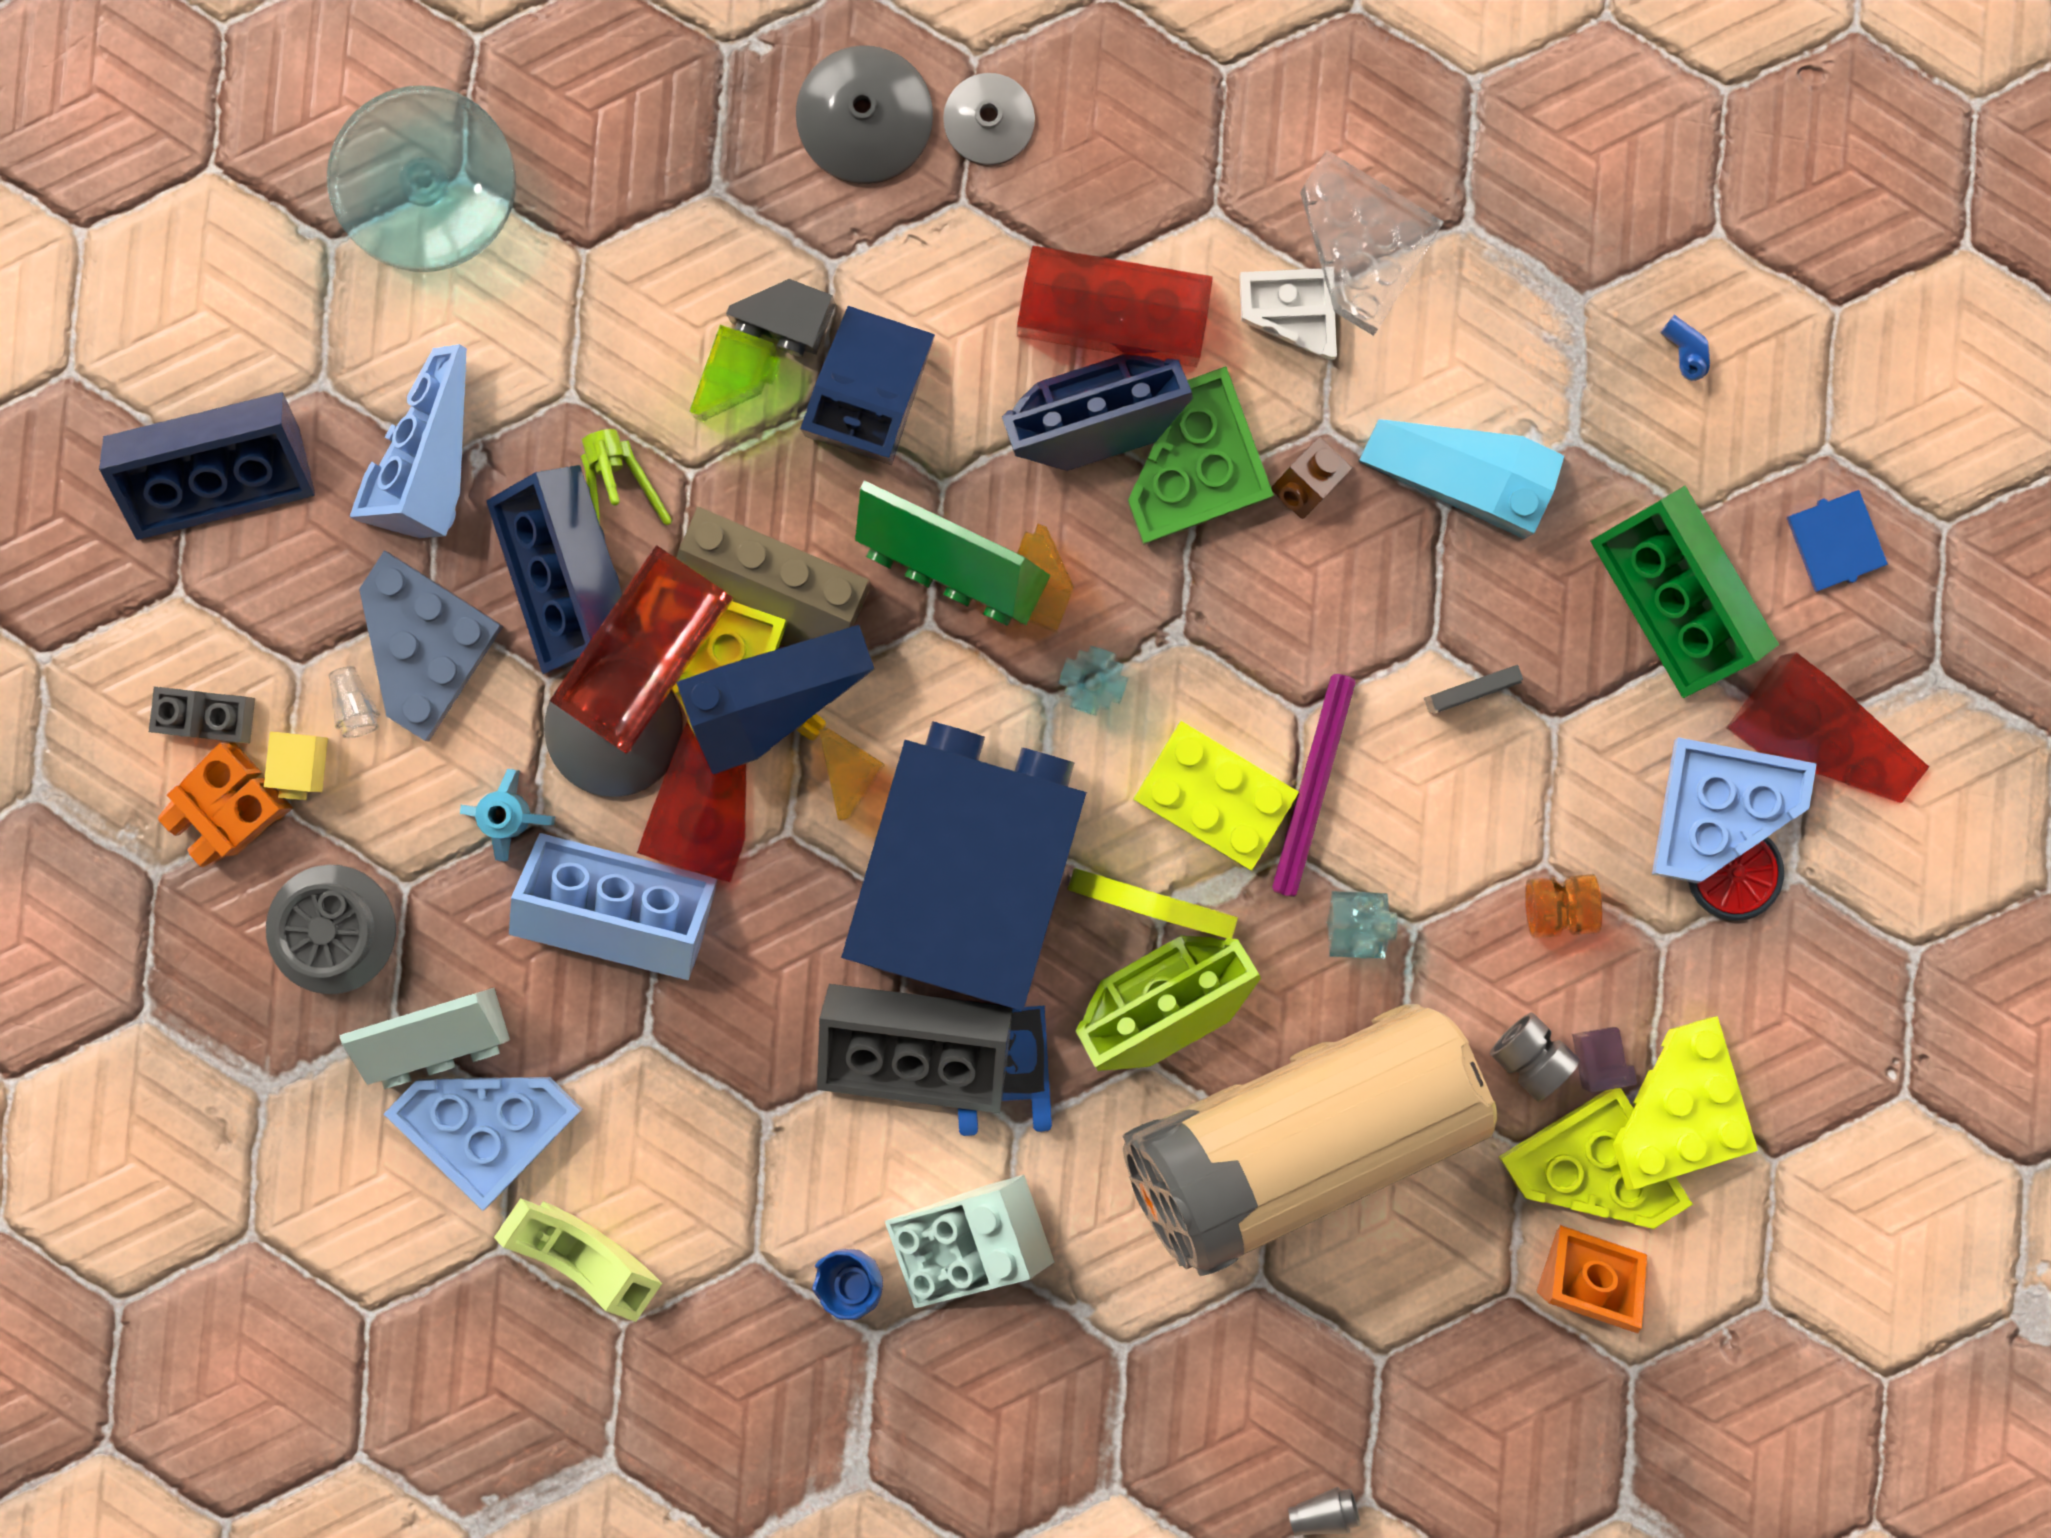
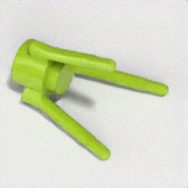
(605, 455)

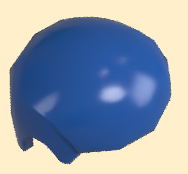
(848, 1284)

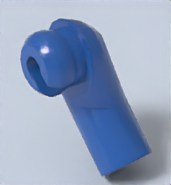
(1692, 348)

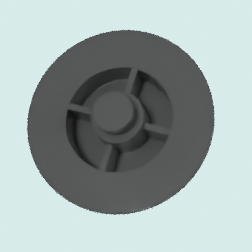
(330, 929)

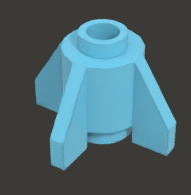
(517, 815)

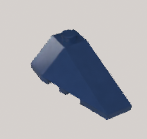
(762, 699)

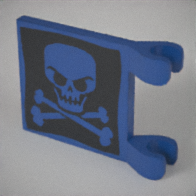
(1025, 1070)

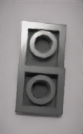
(201, 714)

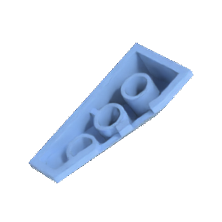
(421, 471)

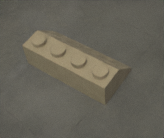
(773, 577)

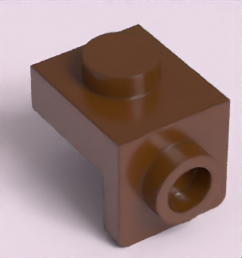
(1310, 478)

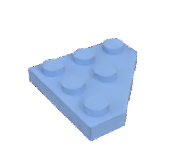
(1724, 805)
(483, 1127)

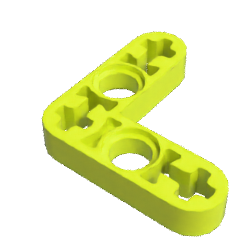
(1152, 904)

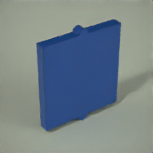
(1837, 540)

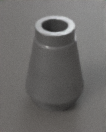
(1325, 1514)

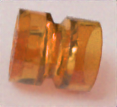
(1564, 905)

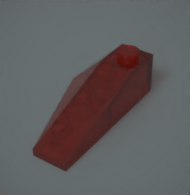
(1812, 719)
(697, 814)

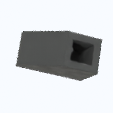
(786, 313)

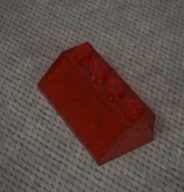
(1114, 306)

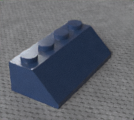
(207, 466)
(556, 562)

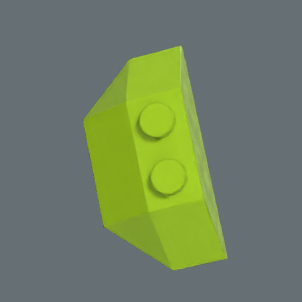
(1166, 1001)

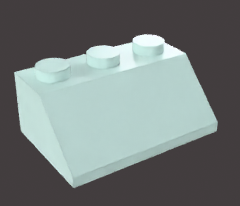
(428, 1039)

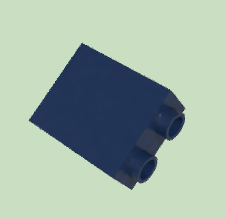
(966, 867)

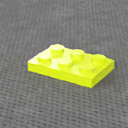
(1215, 795)

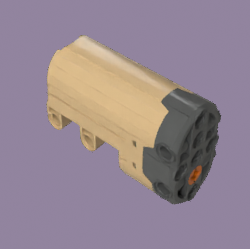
(1308, 1137)

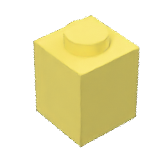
(295, 764)

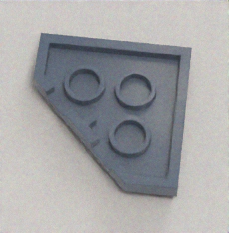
(421, 643)

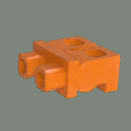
(223, 804)

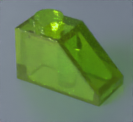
(734, 372)

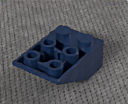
(867, 385)

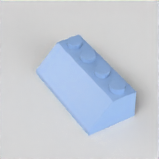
(612, 906)

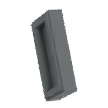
(1473, 689)

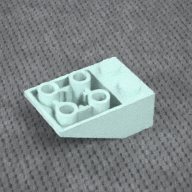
(970, 1242)

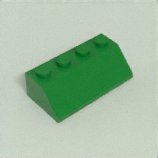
(948, 555)
(1684, 593)

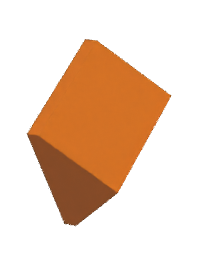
(1595, 1279)

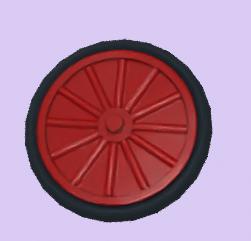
(1743, 885)

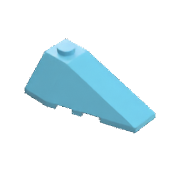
(1479, 472)

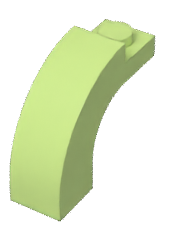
(582, 1254)

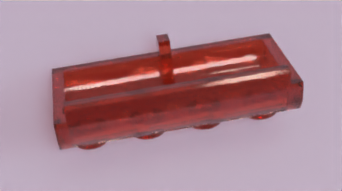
(641, 649)

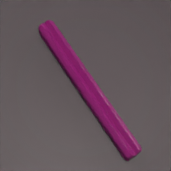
(1313, 785)

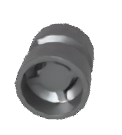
(1532, 1054)

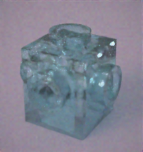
(1098, 662)
(1360, 924)

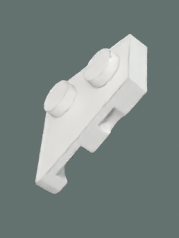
(1291, 307)

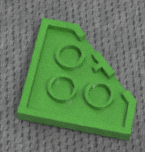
(1200, 464)

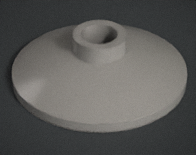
(995, 140)

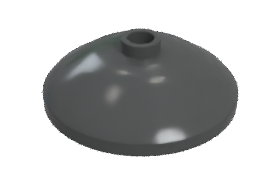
(868, 144)
(603, 768)

